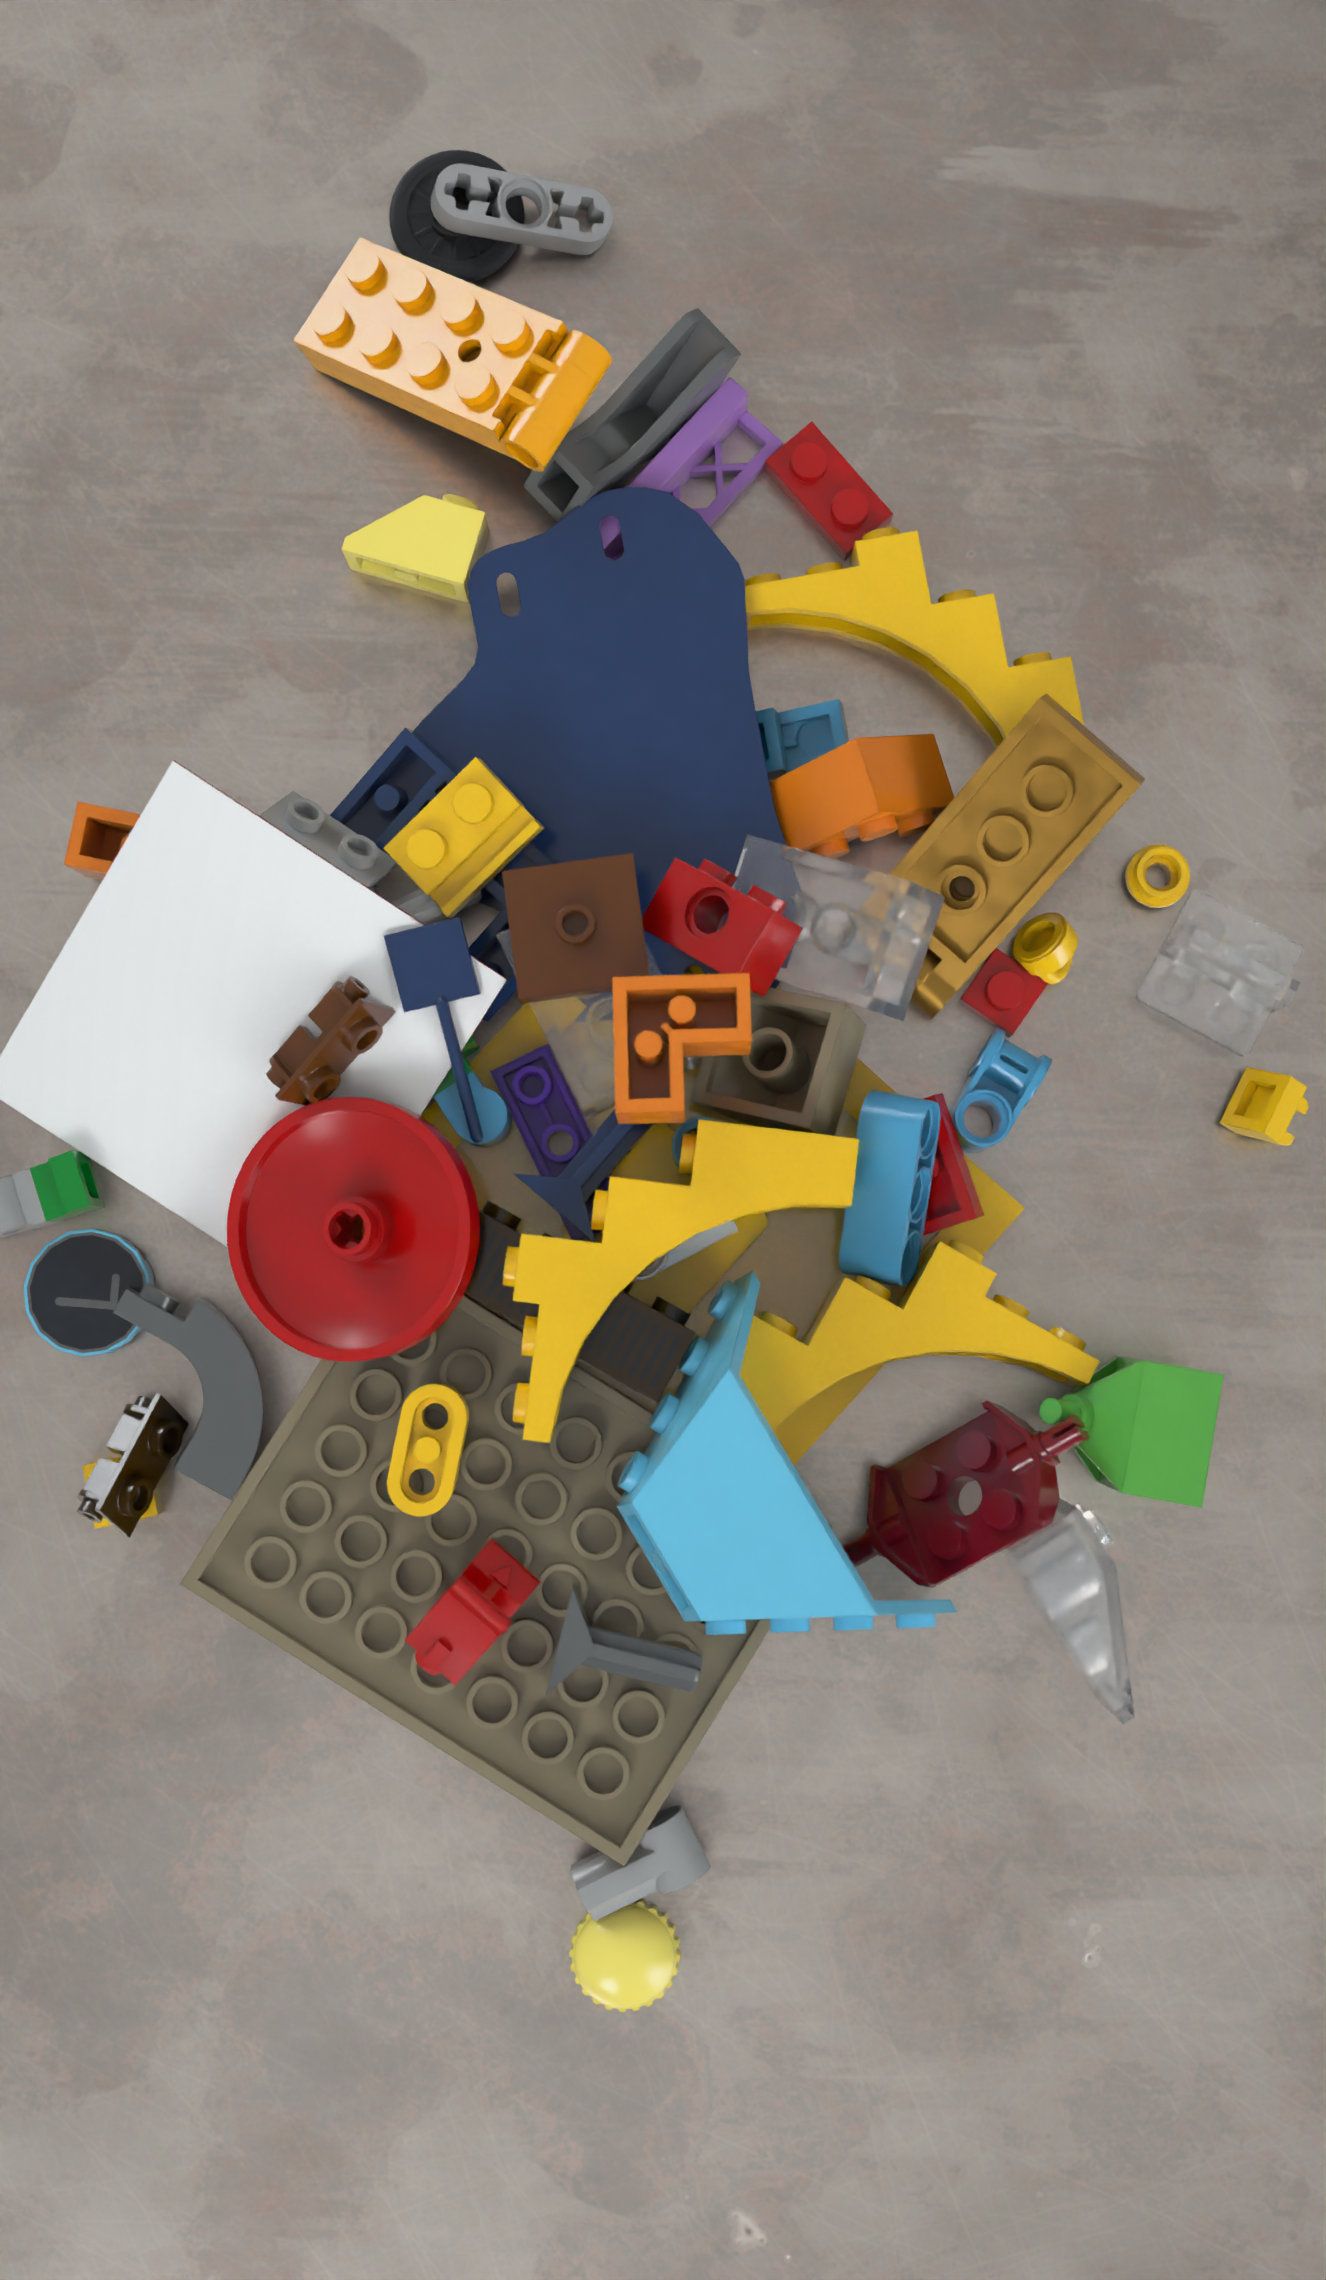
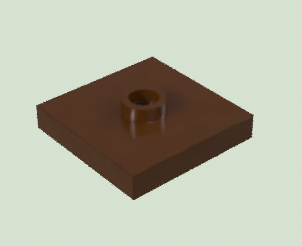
(574, 927)

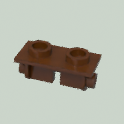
(311, 1067)

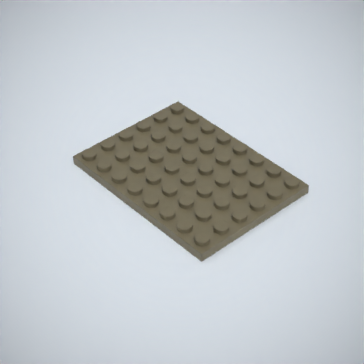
(344, 1577)

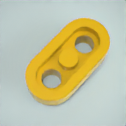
(427, 1448)

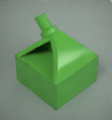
(1145, 1427)

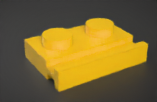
(463, 837)

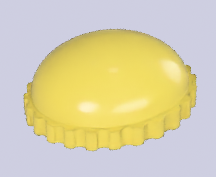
(626, 1956)

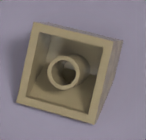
(795, 1068)

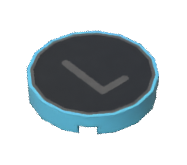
(77, 1287)

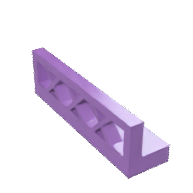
(691, 447)

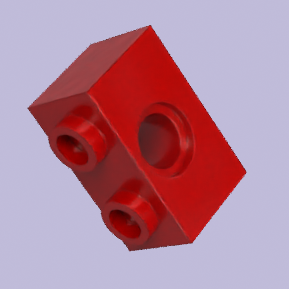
(688, 915)

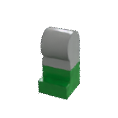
(48, 1193)

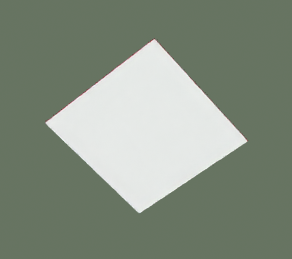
(187, 984)

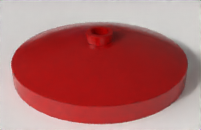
(301, 1237)

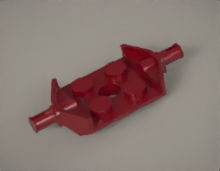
(916, 1502)

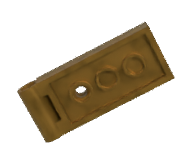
(1013, 837)

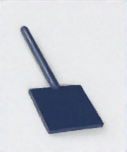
(433, 969)

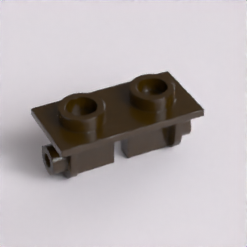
(147, 1439)

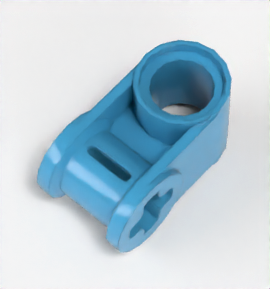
(1002, 1084)

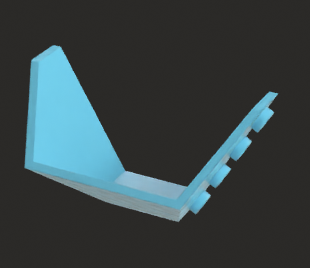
(728, 1508)

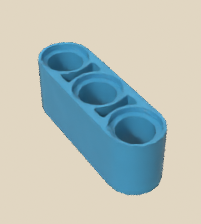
(890, 1187)

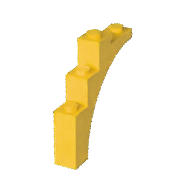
(889, 606)
(733, 1175)
(936, 1316)

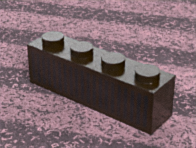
(630, 1341)

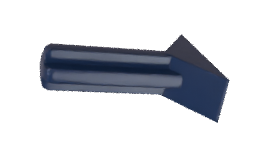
(587, 1171)

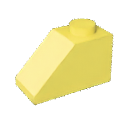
(423, 545)

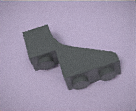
(637, 417)

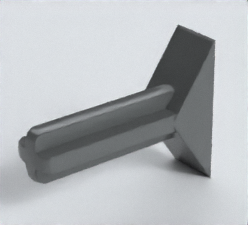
(620, 1654)

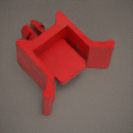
(471, 1613)

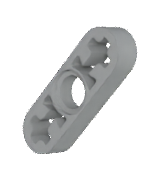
(543, 192)

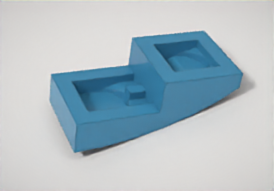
(800, 735)

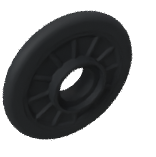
(426, 241)

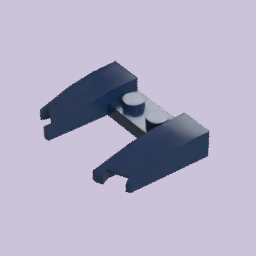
(392, 795)

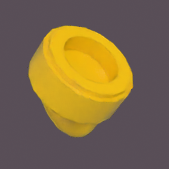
(1046, 947)

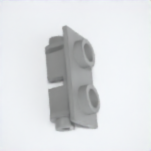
(330, 839)

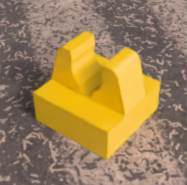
(1265, 1106)

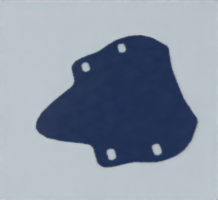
(618, 695)

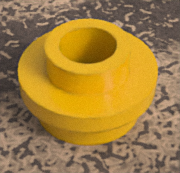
(1172, 864)

